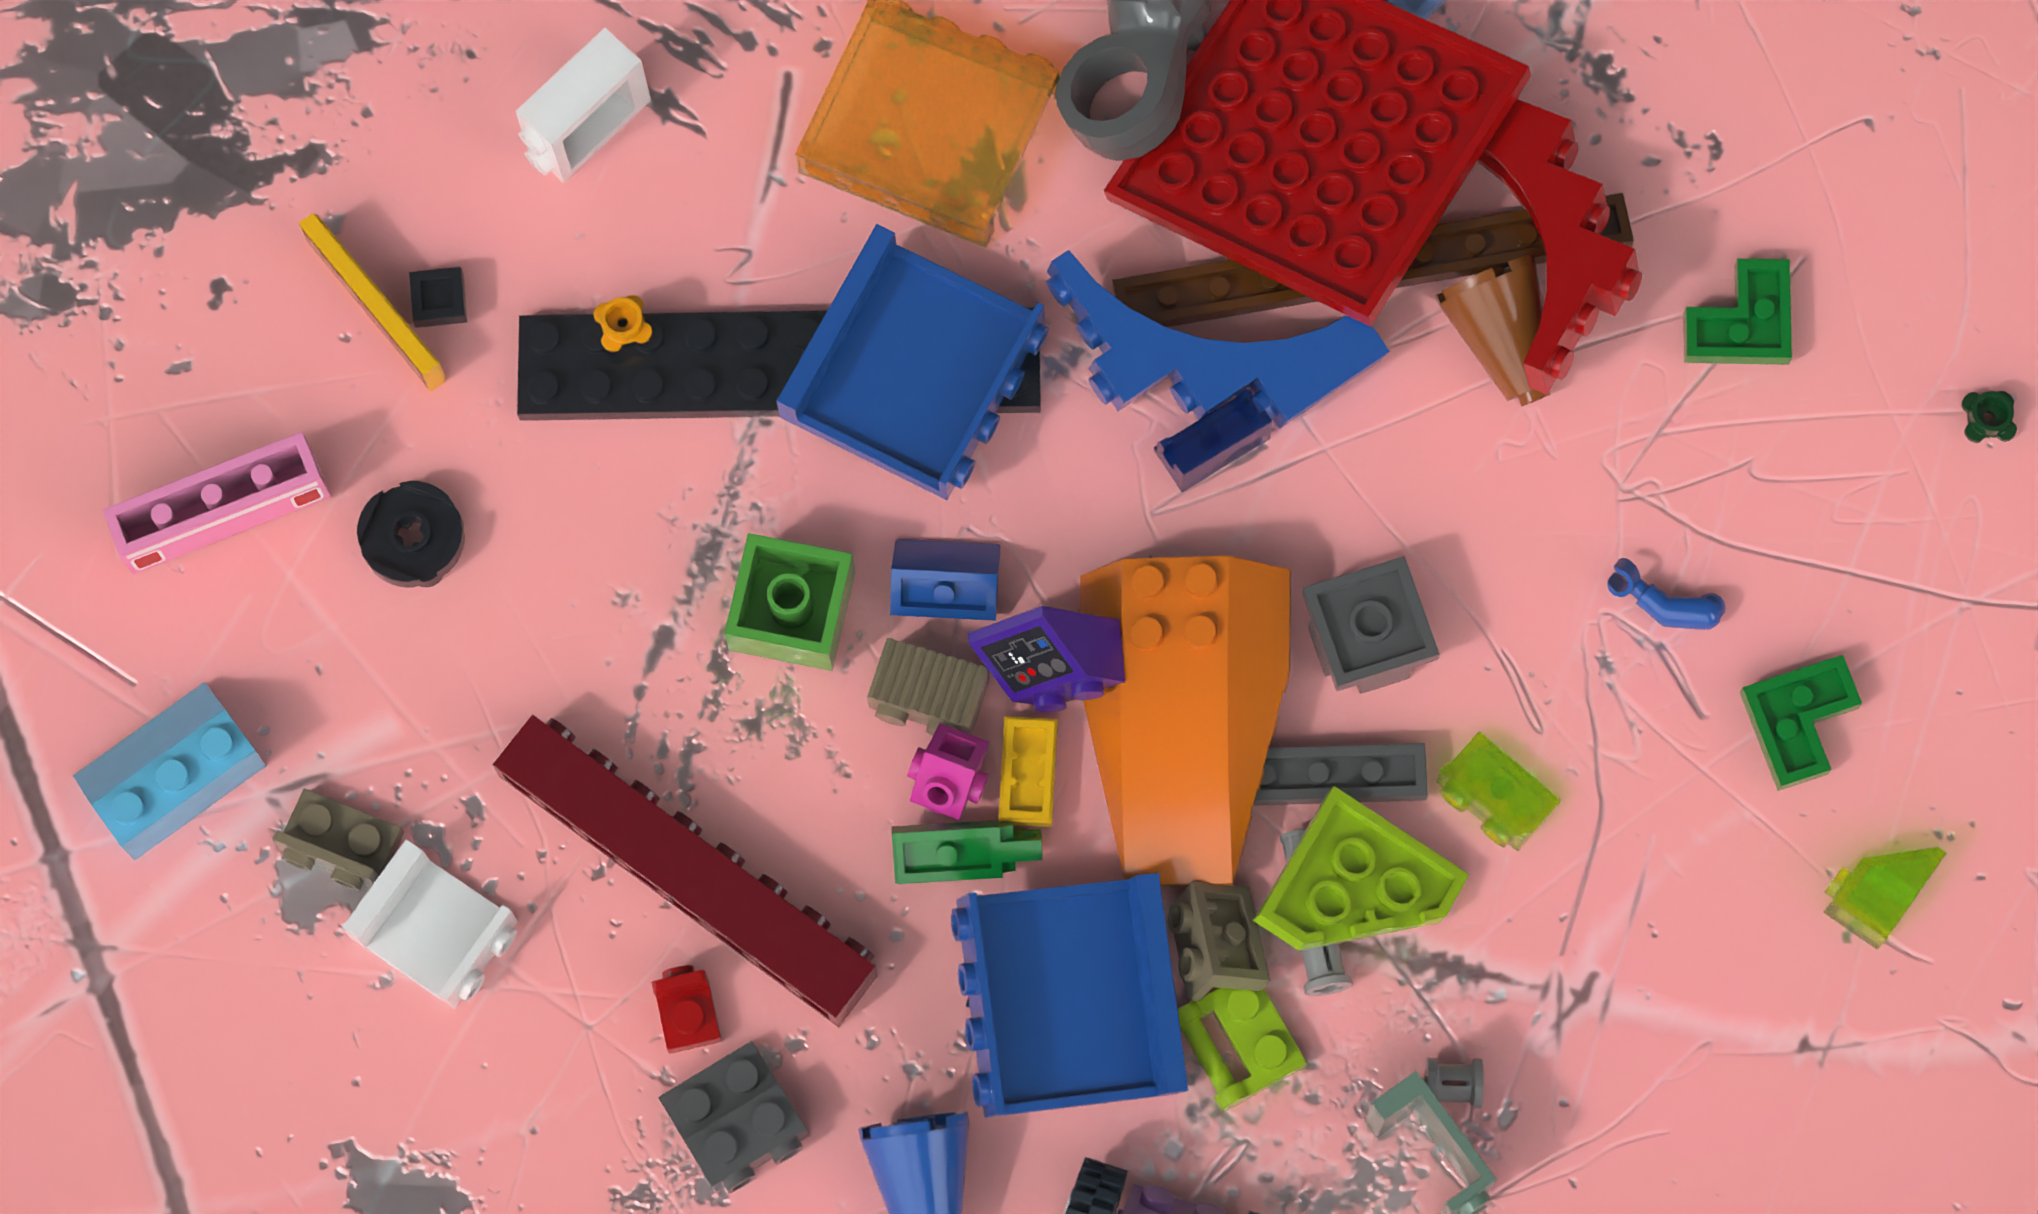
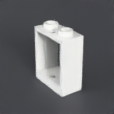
(582, 106)

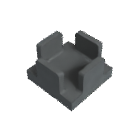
(1369, 626)

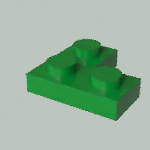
(1753, 329)
(1785, 715)

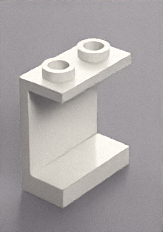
(431, 926)

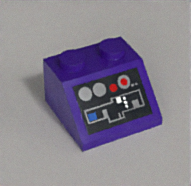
(1052, 656)

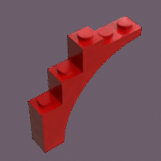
(1569, 212)

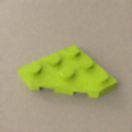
(1357, 880)

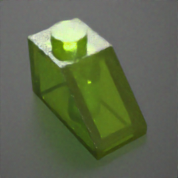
(1880, 892)

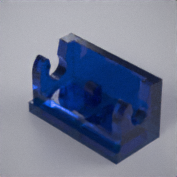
(1214, 441)

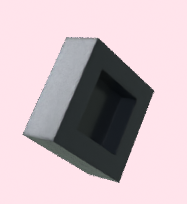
(438, 297)

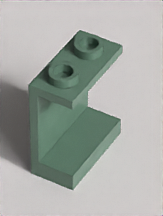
(1415, 1097)

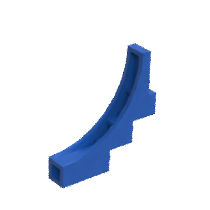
(1206, 373)

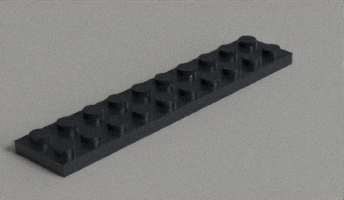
(685, 370)

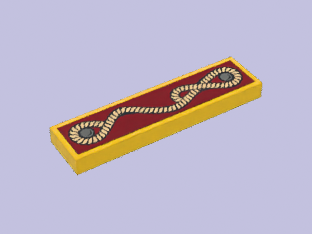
(372, 301)

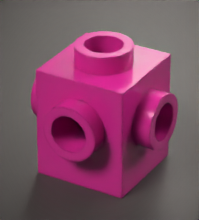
(949, 772)

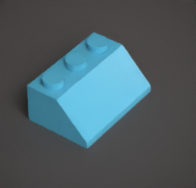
(168, 771)

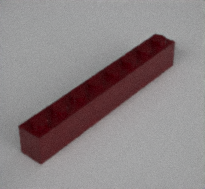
(686, 869)

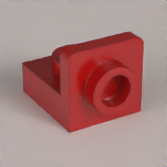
(686, 1009)

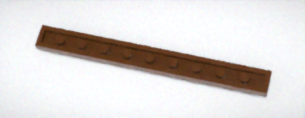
(1449, 253)

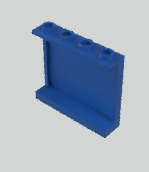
(911, 366)
(1069, 996)

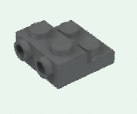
(735, 1118)

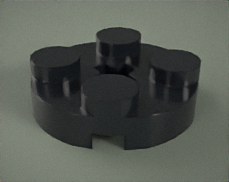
(398, 508)

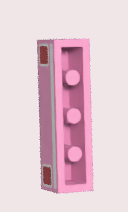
(216, 503)

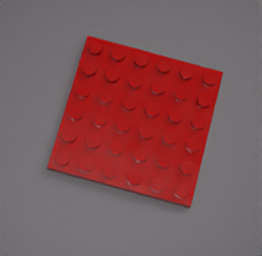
(1322, 143)

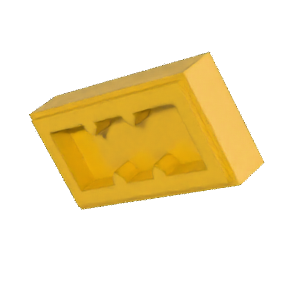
(1028, 771)

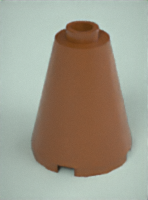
(1498, 321)

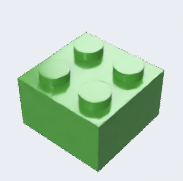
(790, 602)

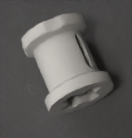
(1471, 1073)

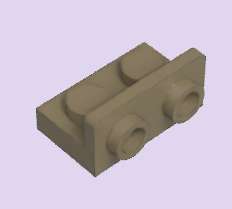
(337, 839)
(1217, 939)

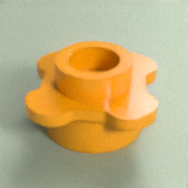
(620, 308)

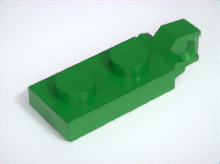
(961, 850)

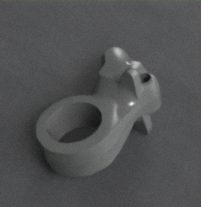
(1145, 39)

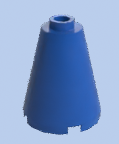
(919, 1162)

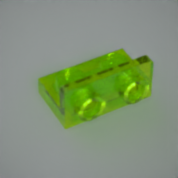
(1496, 792)

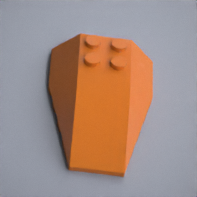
(1196, 709)

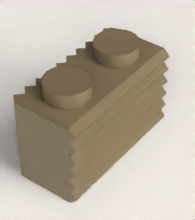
(926, 688)

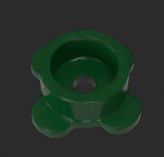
(1999, 405)

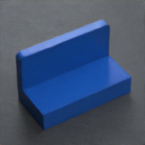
(944, 579)

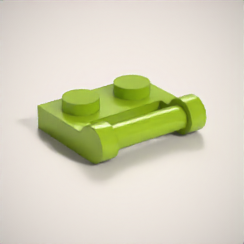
(1255, 1035)

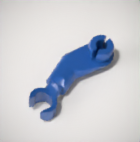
(1668, 611)

